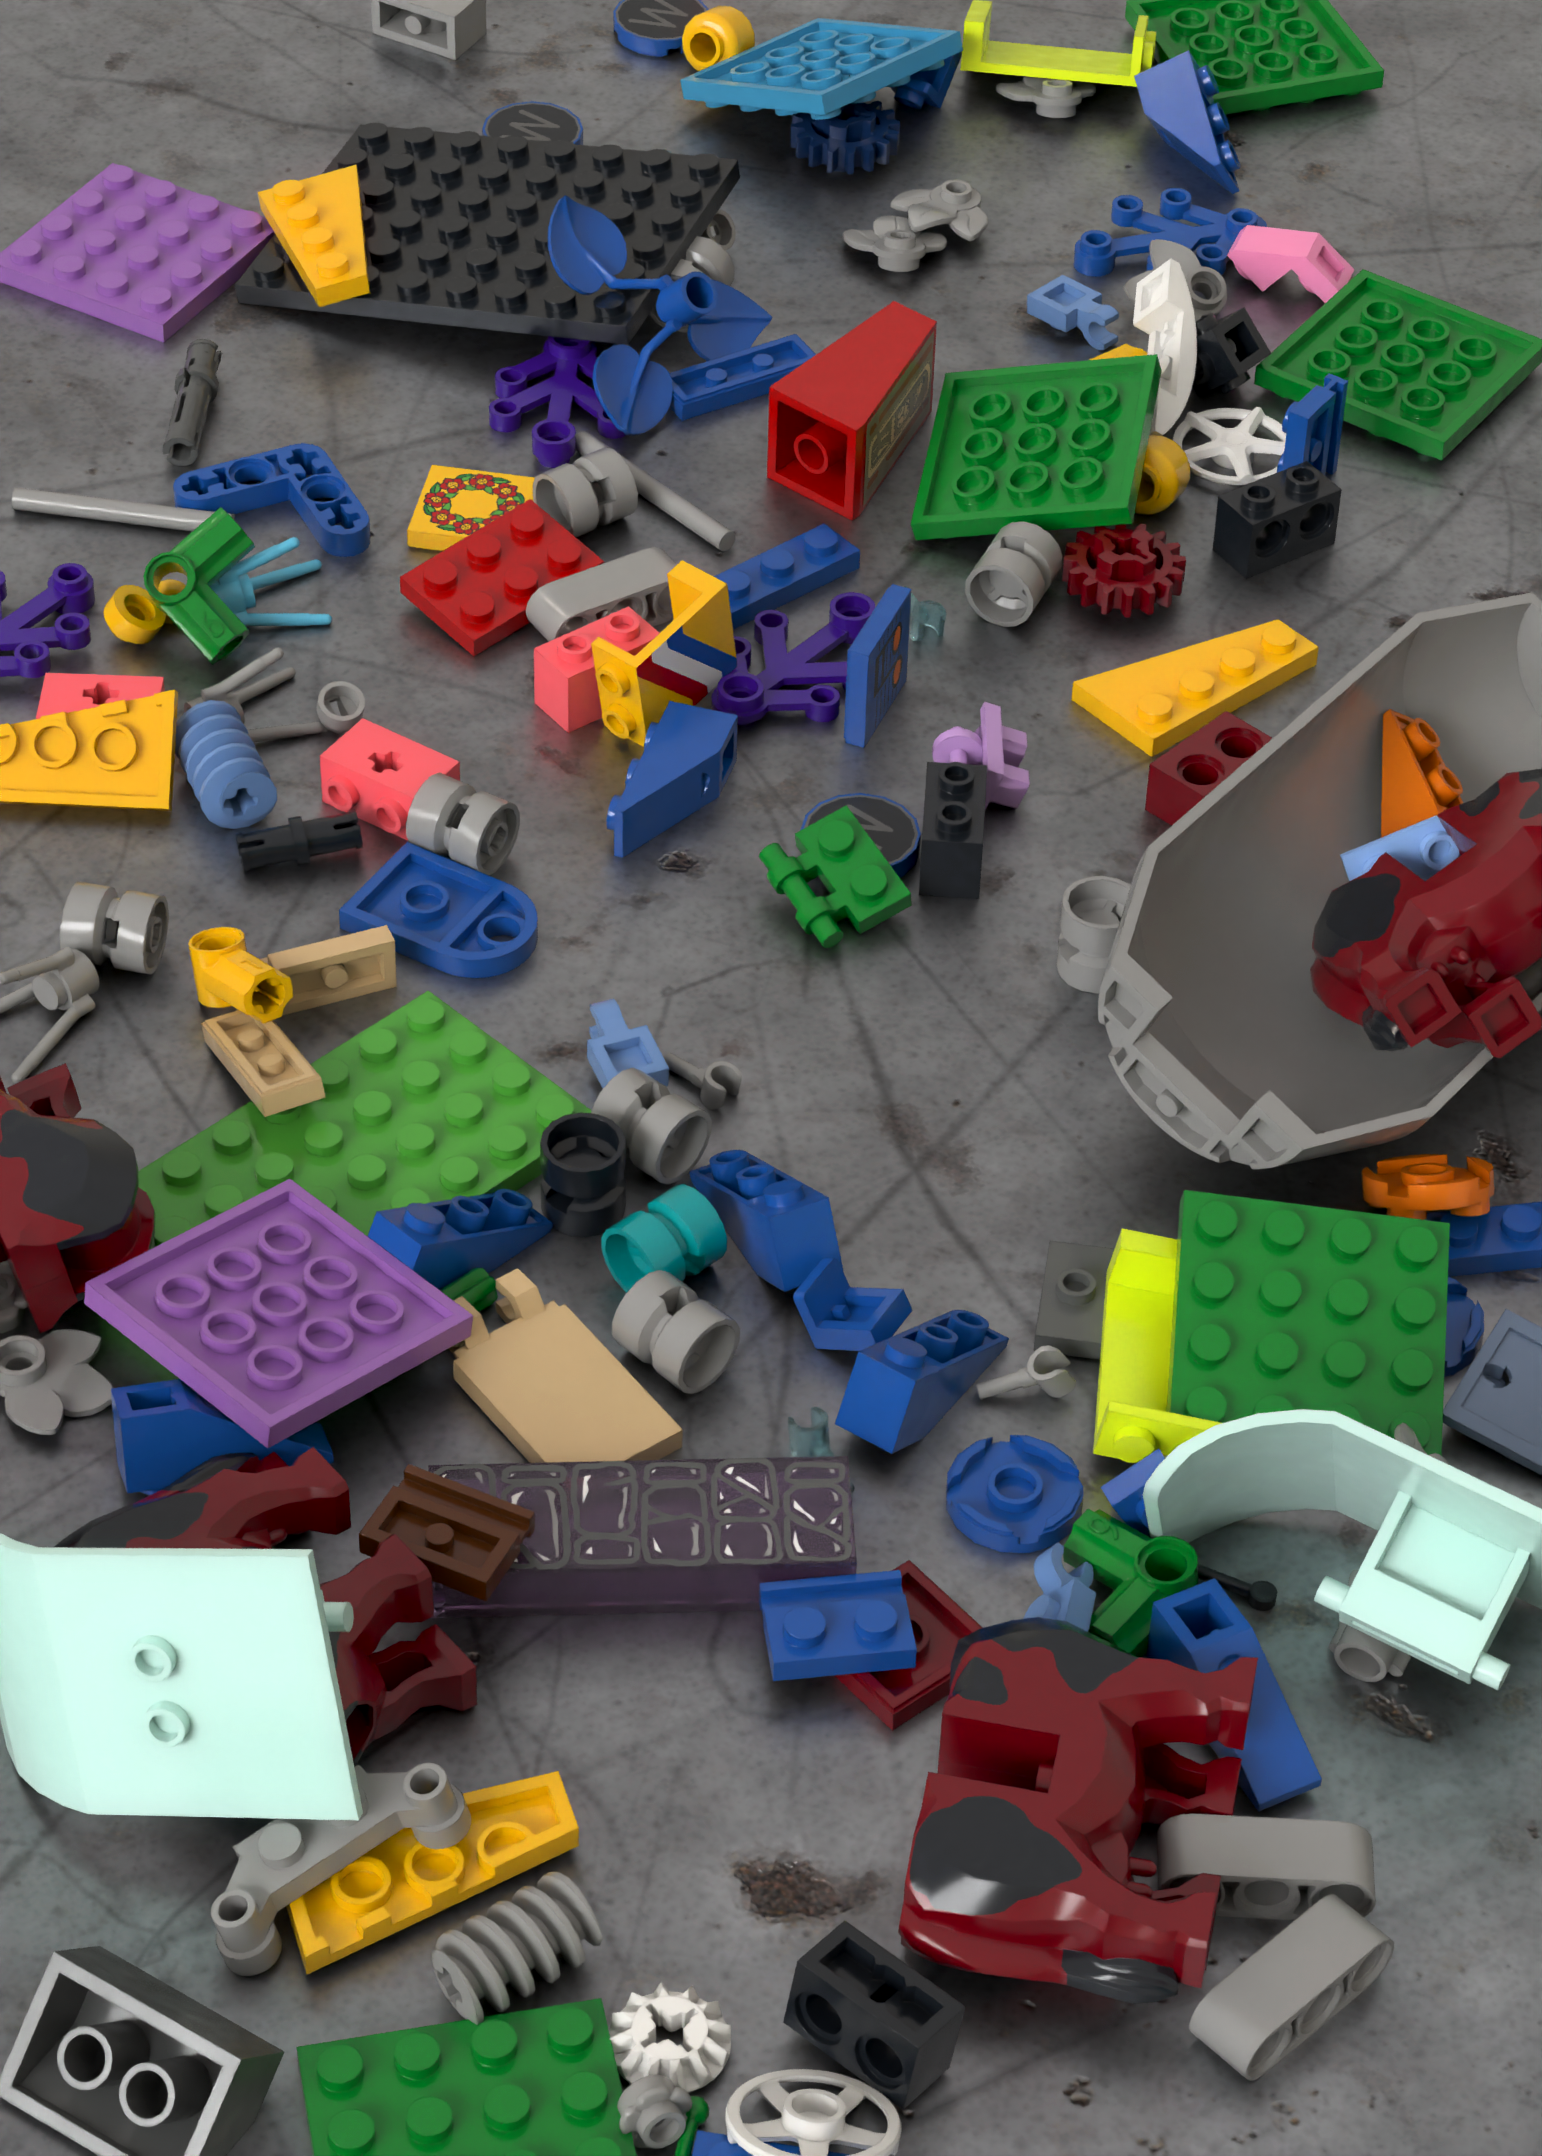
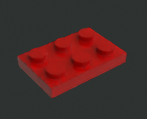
(486, 579)

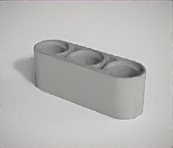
(589, 595)
(1269, 1863)
(1291, 1987)

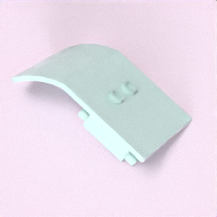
(1445, 1543)
(174, 1682)

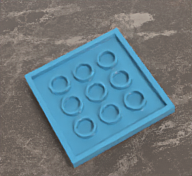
(822, 67)

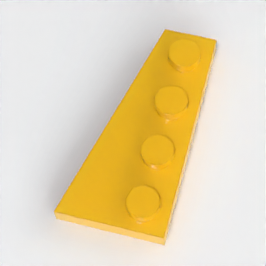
(322, 232)
(1185, 689)
(94, 756)
(406, 1882)

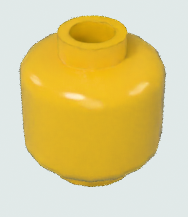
(716, 36)
(1163, 475)

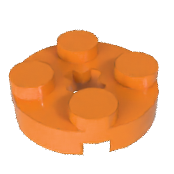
(1427, 1183)

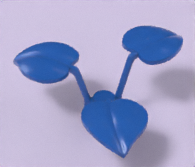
(720, 319)

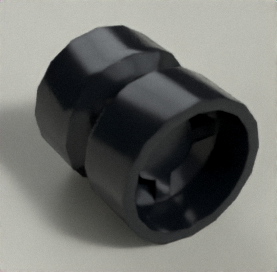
(583, 1174)

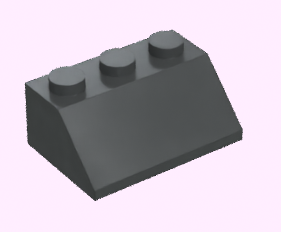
(134, 2062)

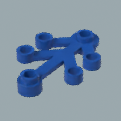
(1097, 250)

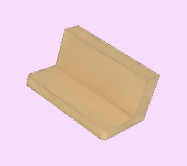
(338, 968)

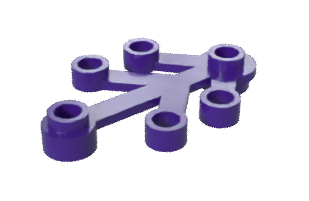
(555, 437)
(68, 593)
(756, 695)

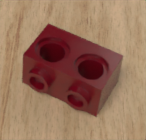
(1199, 765)

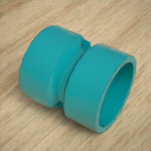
(675, 1236)

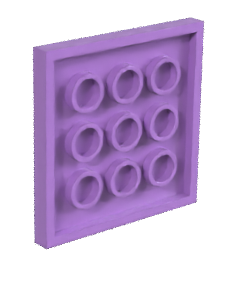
(136, 252)
(278, 1311)

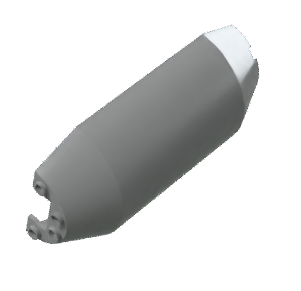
(1219, 923)

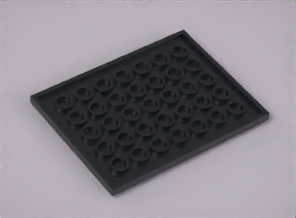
(465, 224)

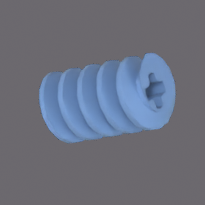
(223, 765)

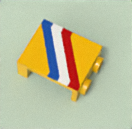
(676, 665)

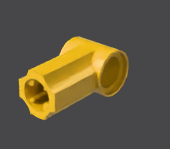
(233, 977)

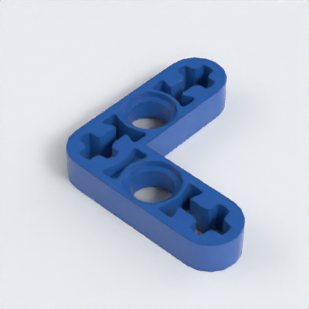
(282, 480)

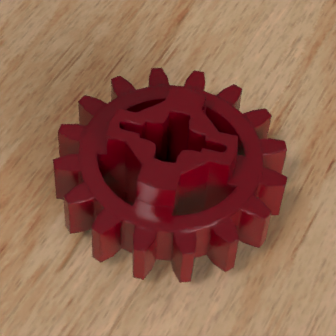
(1123, 569)

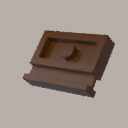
(453, 1529)

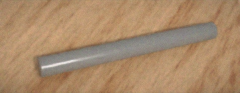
(667, 499)
(108, 509)

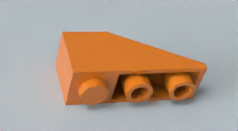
(1413, 774)

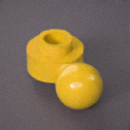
(133, 613)

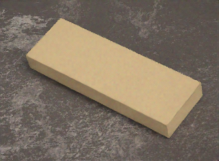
(263, 1062)

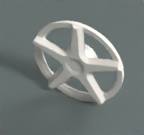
(1231, 447)
(811, 2116)

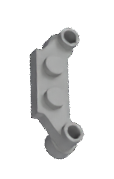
(299, 1854)

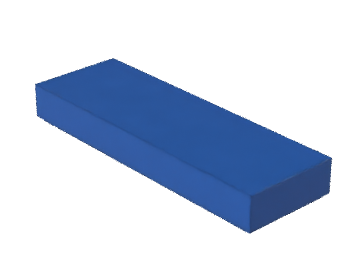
(735, 376)

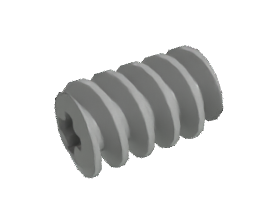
(512, 1943)

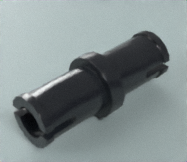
(299, 840)

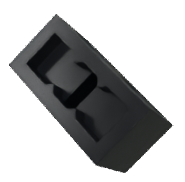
(1276, 519)
(953, 830)
(873, 2014)

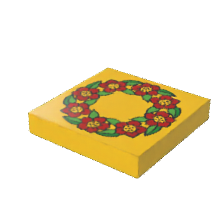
(461, 502)

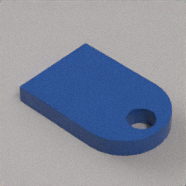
(445, 914)

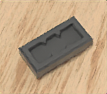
(1073, 1299)

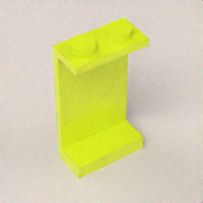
(1050, 61)
(1137, 1353)

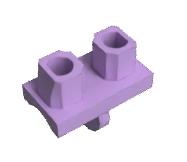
(993, 746)

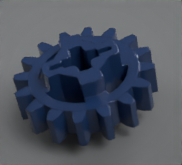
(849, 140)

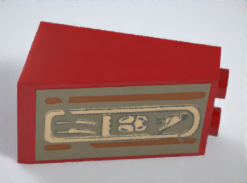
(853, 410)

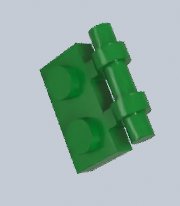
(850, 868)

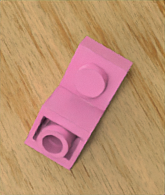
(1270, 253)

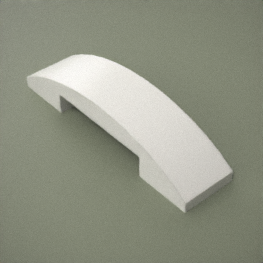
(1167, 315)

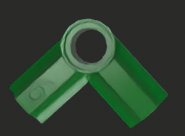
(197, 609)
(1137, 1571)

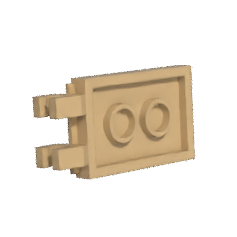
(557, 1384)

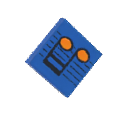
(877, 665)

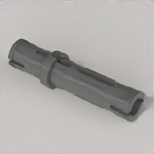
(195, 389)

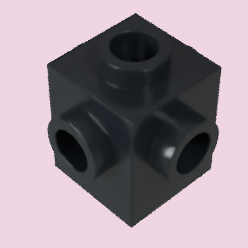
(1226, 351)

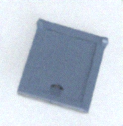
(1499, 1414)

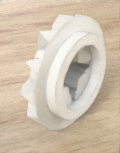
(704, 2038)

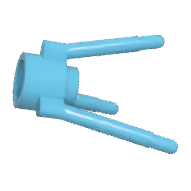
(237, 588)

